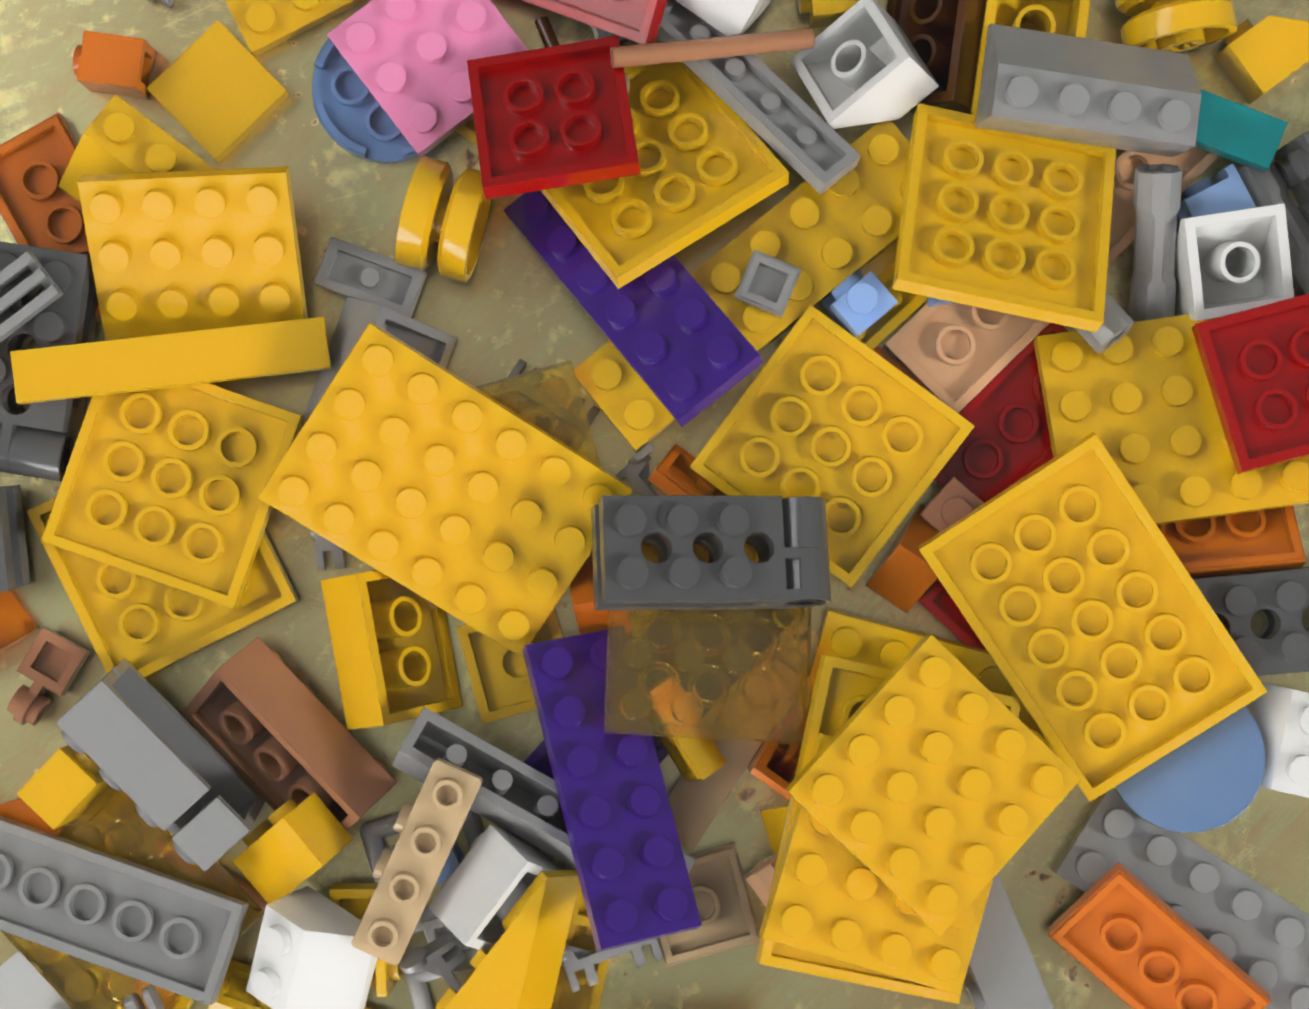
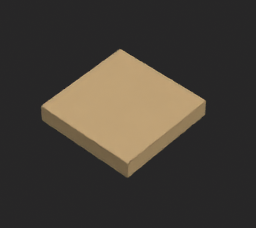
(722, 907)

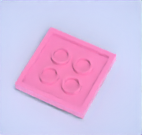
(417, 58)

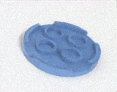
(352, 112)
(1203, 780)

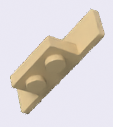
(417, 860)

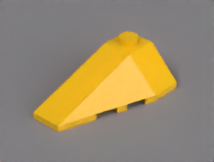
(527, 958)

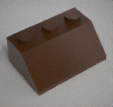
(948, 43)

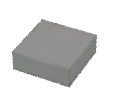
(767, 284)

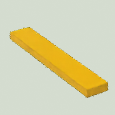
(170, 360)

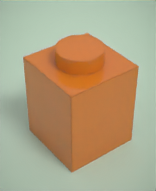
(114, 64)

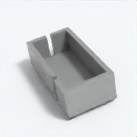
(162, 765)

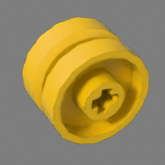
(1176, 23)
(442, 220)

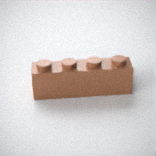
(285, 737)

